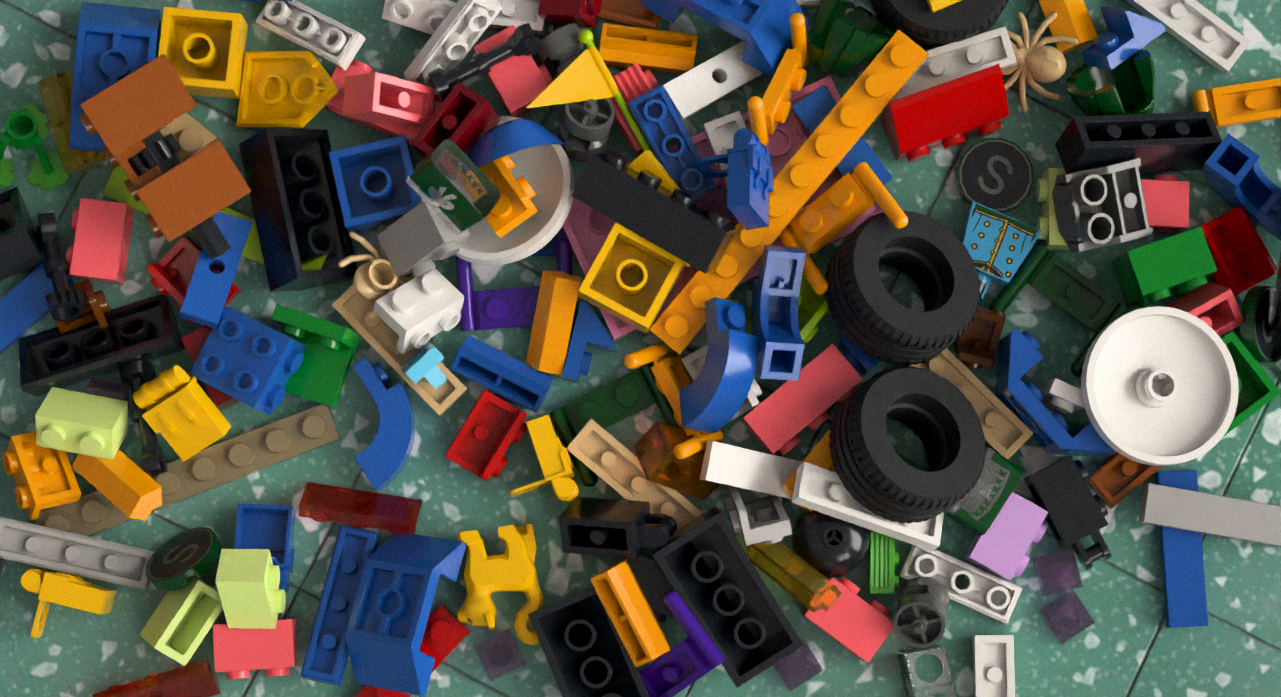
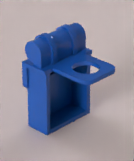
(747, 178)
(270, 529)

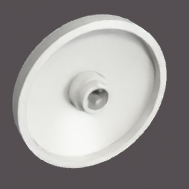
(552, 180)
(1159, 386)

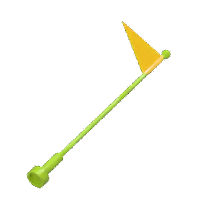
(590, 79)

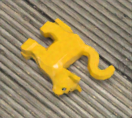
(501, 573)

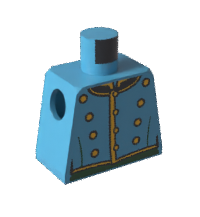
(995, 244)

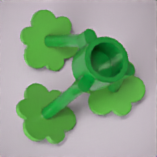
(25, 130)

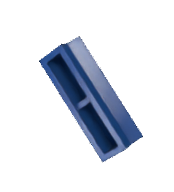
(502, 373)

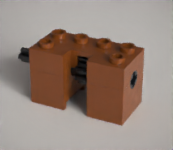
(175, 192)

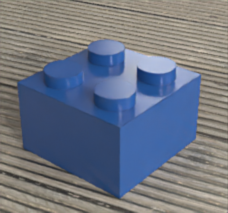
(373, 183)

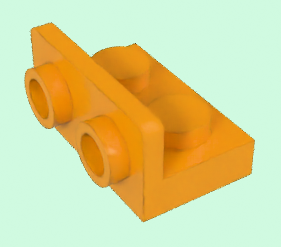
(514, 199)
(40, 475)

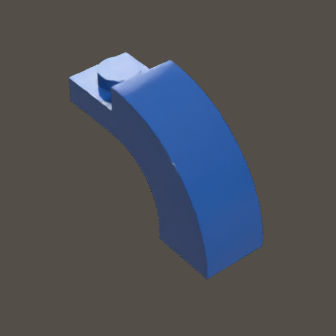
(1240, 181)
(776, 313)
(726, 372)
(396, 429)

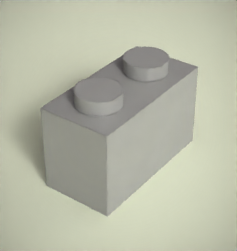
(419, 240)

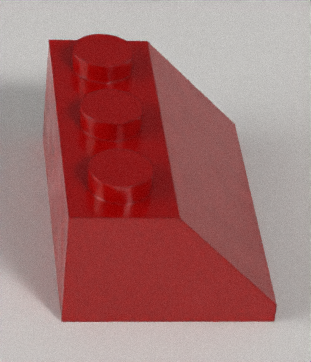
(946, 114)

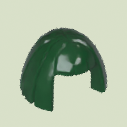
(845, 38)
(1117, 91)

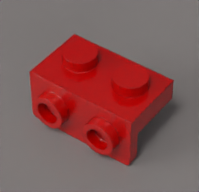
(1237, 251)
(176, 269)
(486, 436)

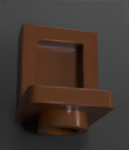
(94, 308)
(979, 342)

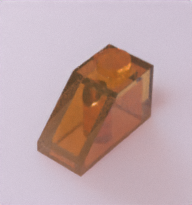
(662, 466)

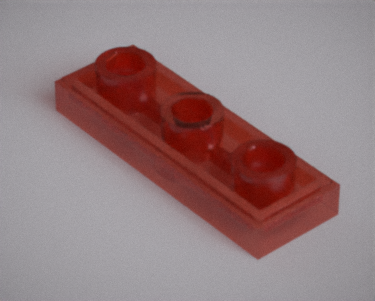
(360, 508)
(191, 680)

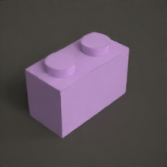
(1008, 538)

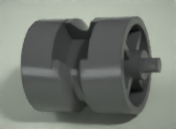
(560, 48)
(586, 128)
(921, 612)

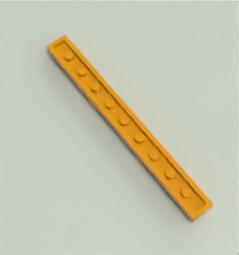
(794, 186)

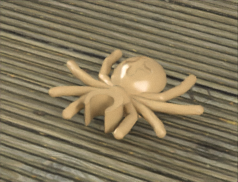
(1036, 60)
(377, 276)

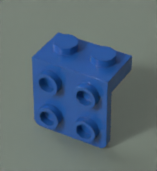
(248, 360)

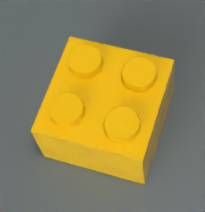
(205, 49)
(630, 278)

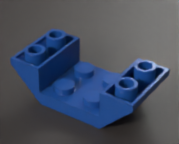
(757, 22)
(108, 48)
(1017, 356)
(395, 609)

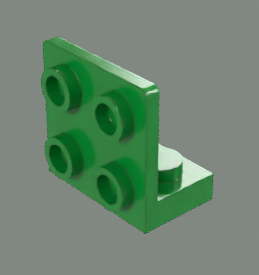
(326, 355)

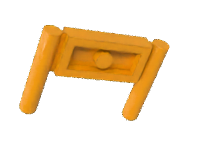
(789, 77)
(1240, 102)
(835, 212)
(670, 378)

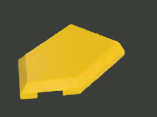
(282, 89)

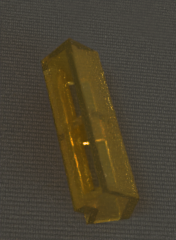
(56, 96)
(794, 575)

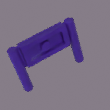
(503, 306)
(684, 661)

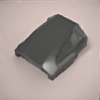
(1101, 206)

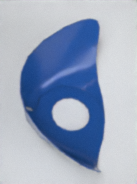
(509, 138)

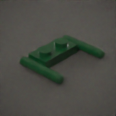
(1066, 290)
(609, 406)

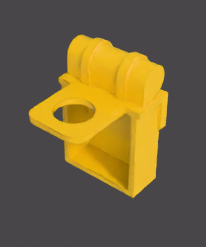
(181, 412)
(553, 461)
(64, 590)

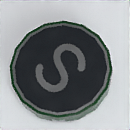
(995, 174)
(1255, 331)
(182, 557)

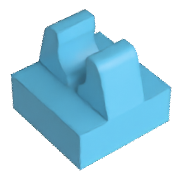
(424, 365)

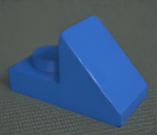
(1125, 37)
(586, 332)

